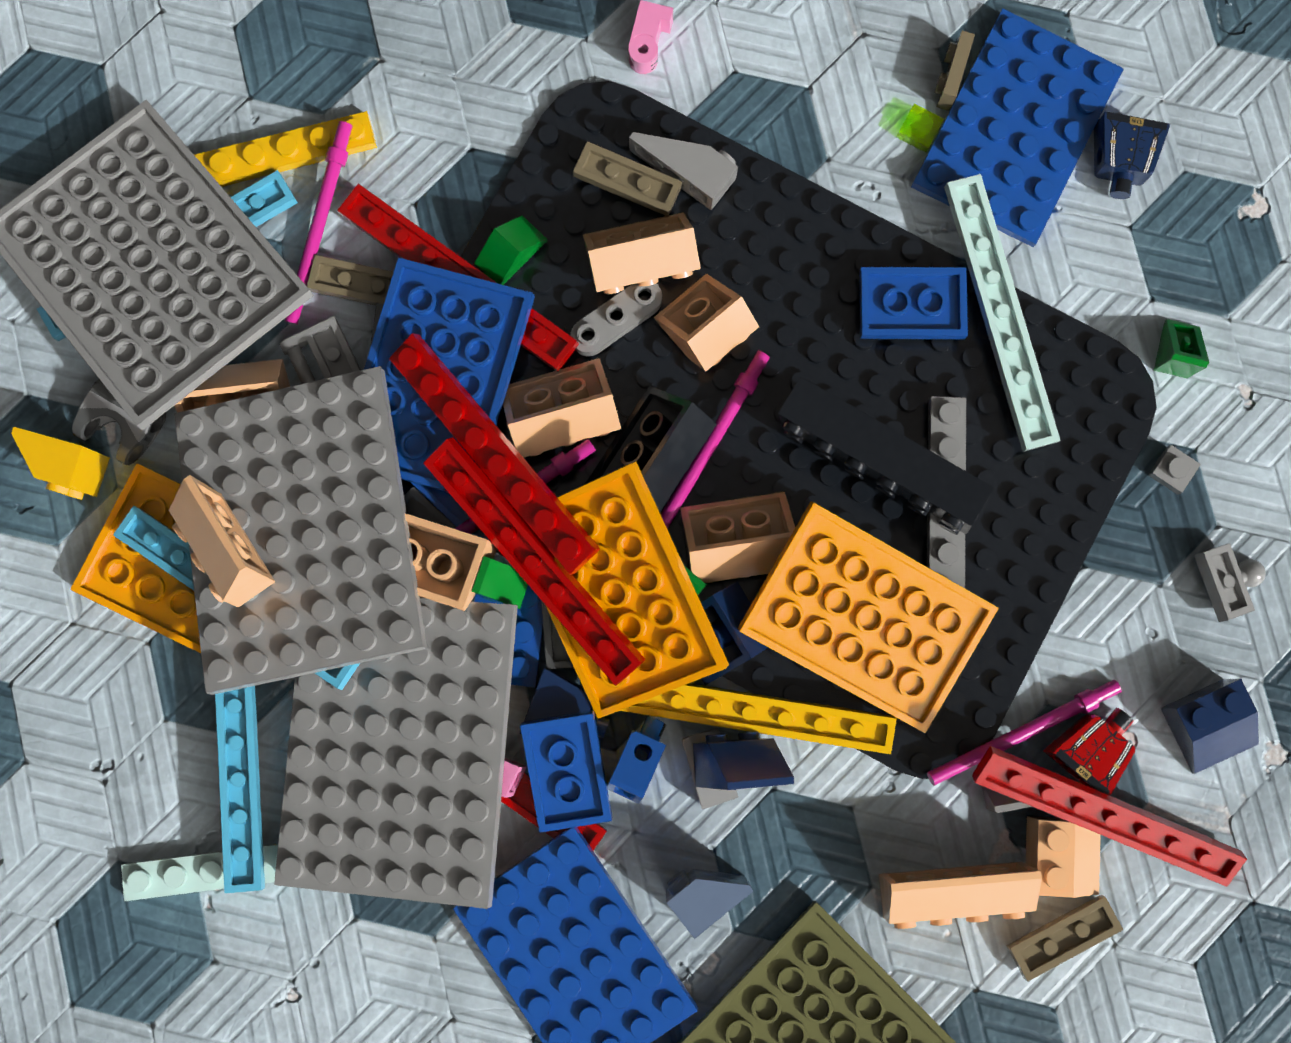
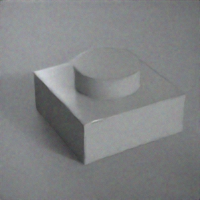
(1174, 469)

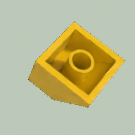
(64, 465)

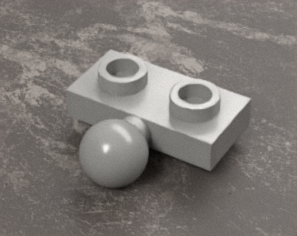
(1228, 581)

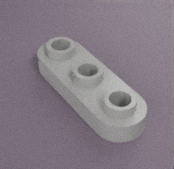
(608, 330)

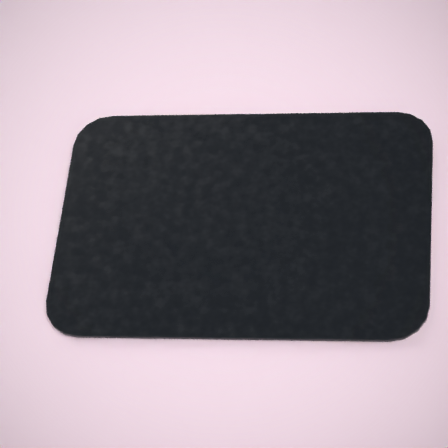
(797, 266)

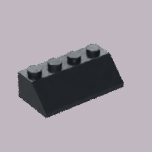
(663, 440)

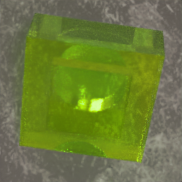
(920, 128)

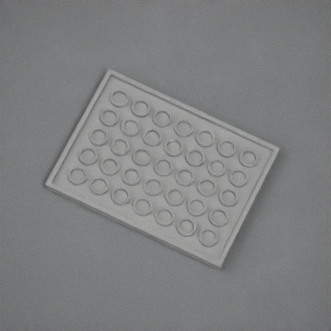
(146, 264)
(326, 511)
(403, 767)

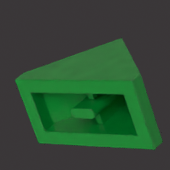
(509, 249)
(1181, 350)
(499, 583)

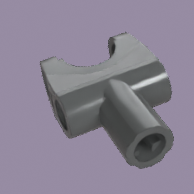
(102, 408)

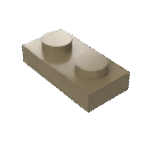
(957, 57)

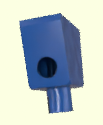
(631, 774)

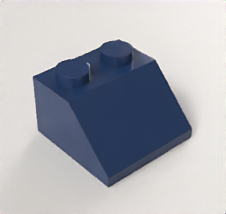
(725, 614)
(1213, 723)
(739, 762)

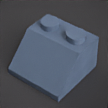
(705, 897)

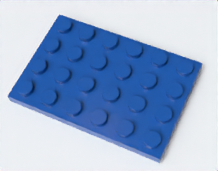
(1020, 123)
(470, 328)
(576, 950)

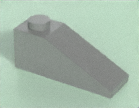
(700, 167)

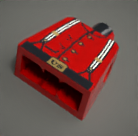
(1095, 750)

